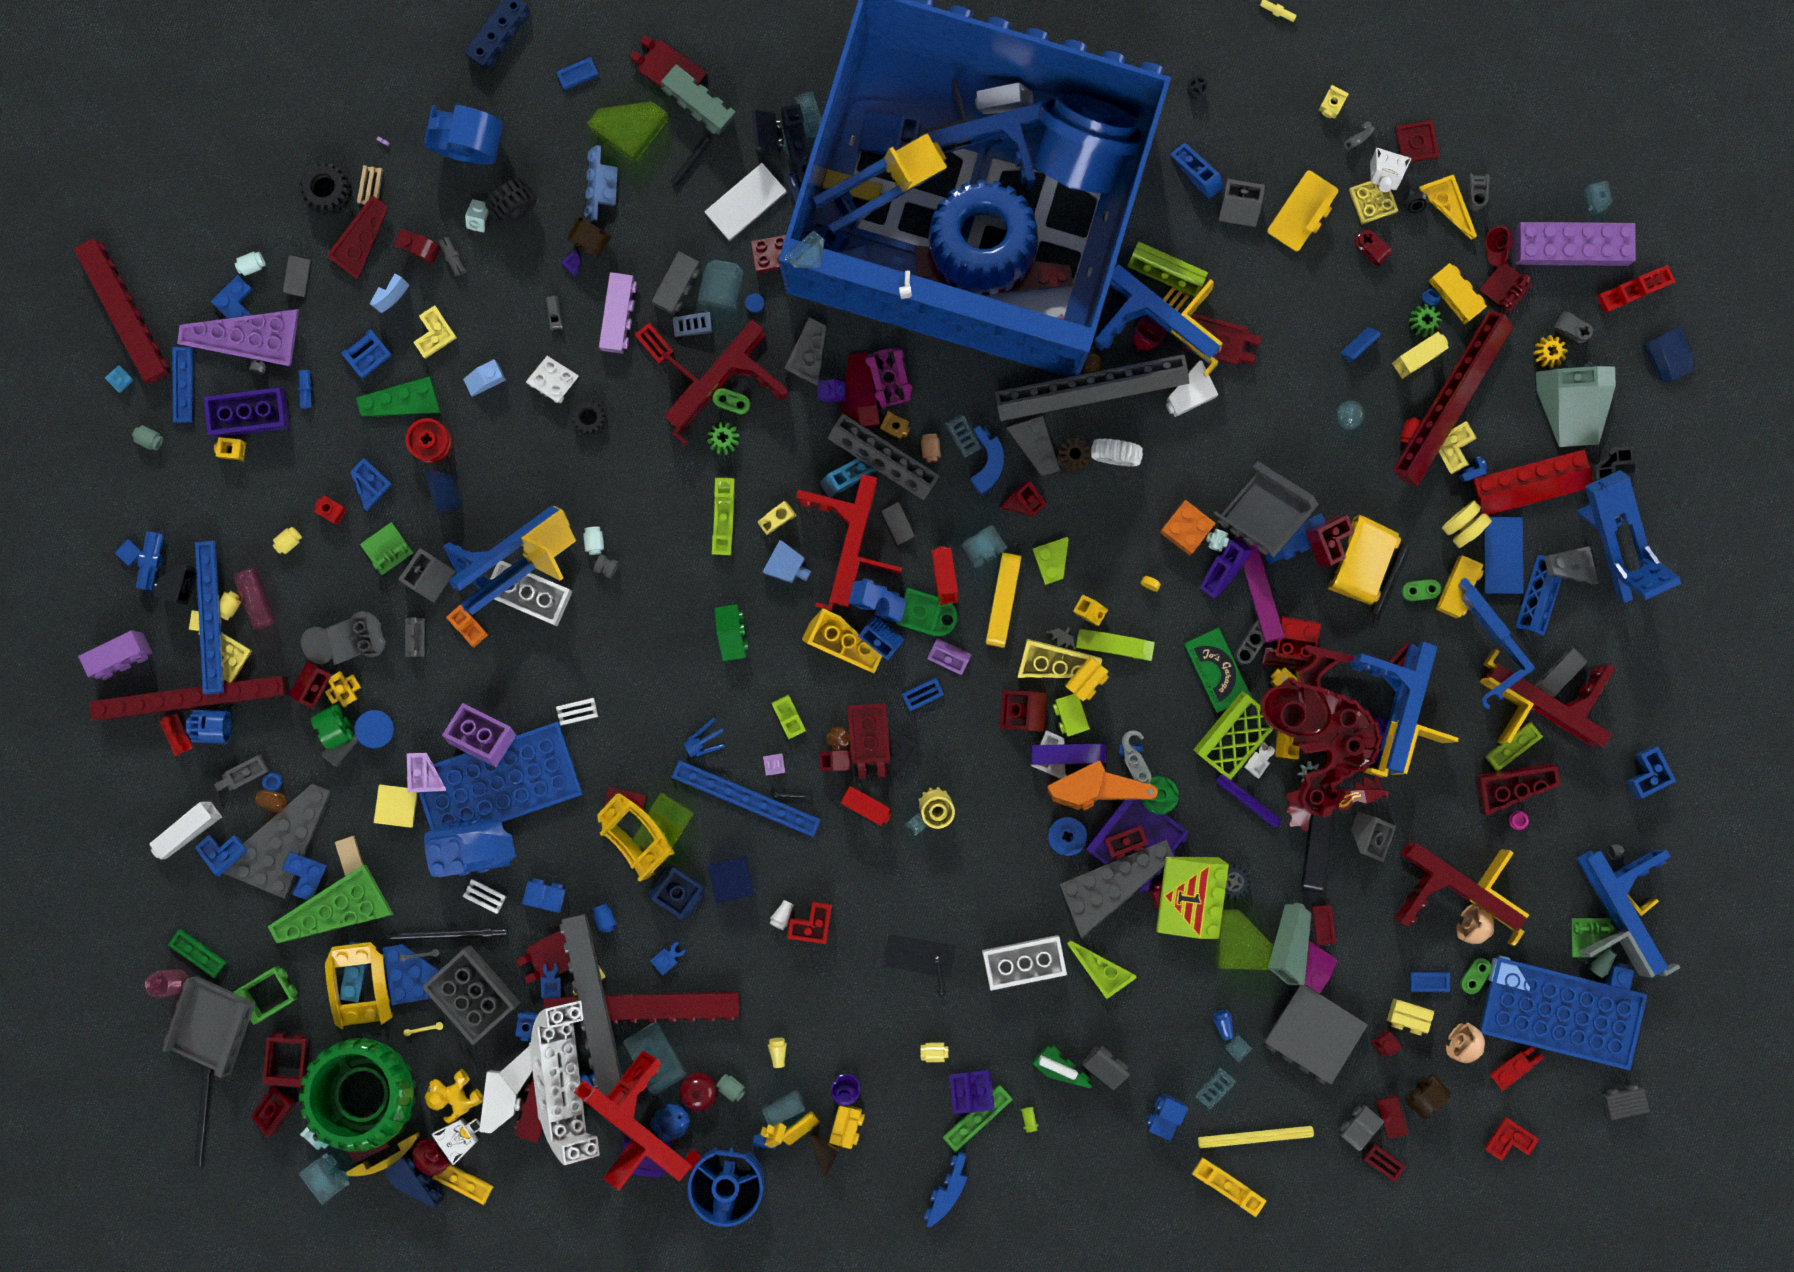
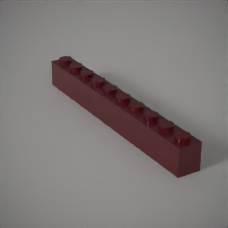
(1453, 398)
(188, 699)
(665, 1006)

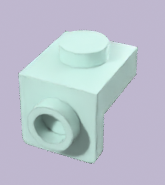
(476, 216)

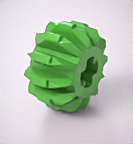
(1429, 316)
(718, 443)

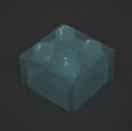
(324, 1178)

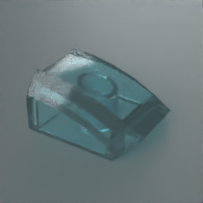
(721, 285)

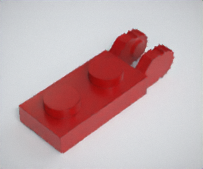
(1515, 1068)

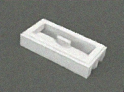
(561, 715)
(470, 889)
(1057, 1067)

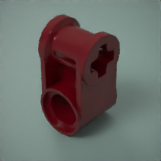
(1374, 249)

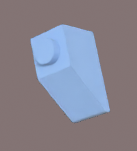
(484, 378)
(1506, 969)

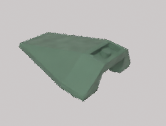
(1576, 402)

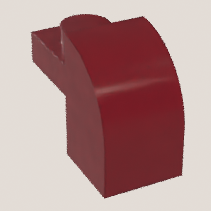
(417, 245)

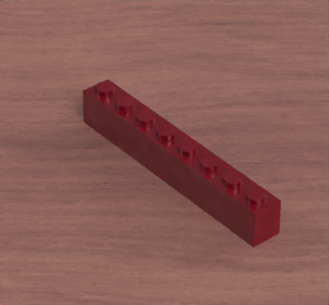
(122, 311)

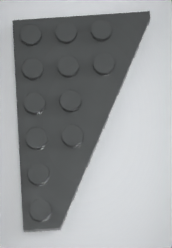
(270, 845)

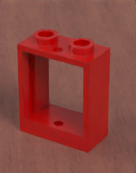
(945, 575)
(866, 806)

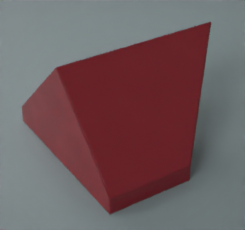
(1024, 500)

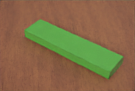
(975, 1121)

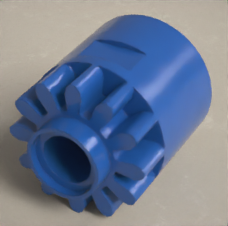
(209, 726)

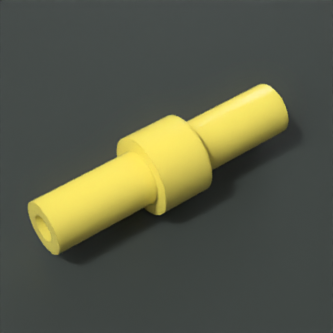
(1278, 10)

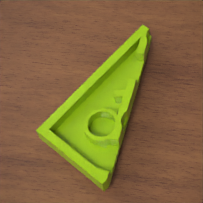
(1105, 974)

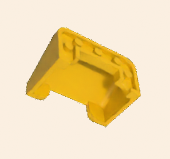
(1365, 561)

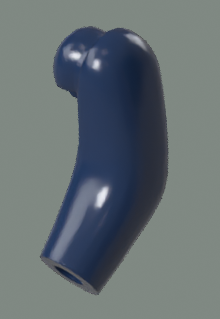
(794, 185)

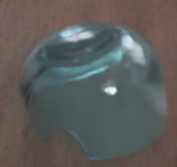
(1350, 414)

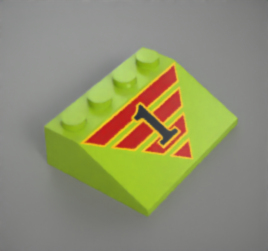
(1192, 897)

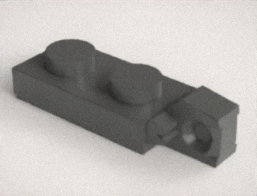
(242, 774)

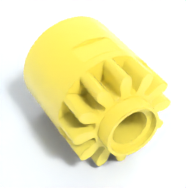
(936, 808)

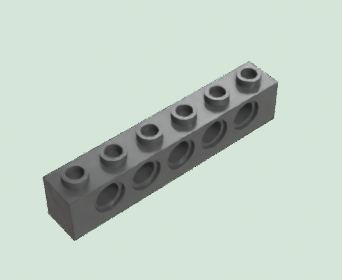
(883, 457)

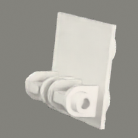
(552, 379)

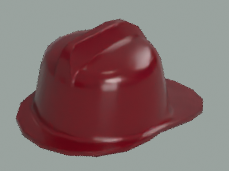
(1148, 334)

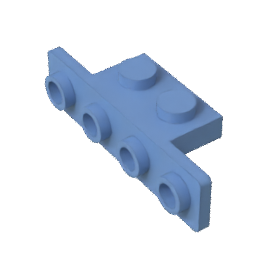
(601, 184)

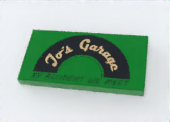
(1216, 669)

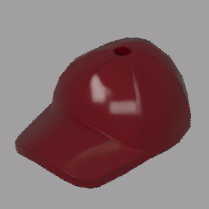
(1498, 244)

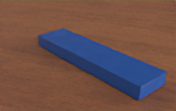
(183, 384)

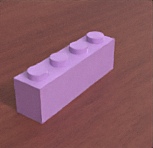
(617, 313)

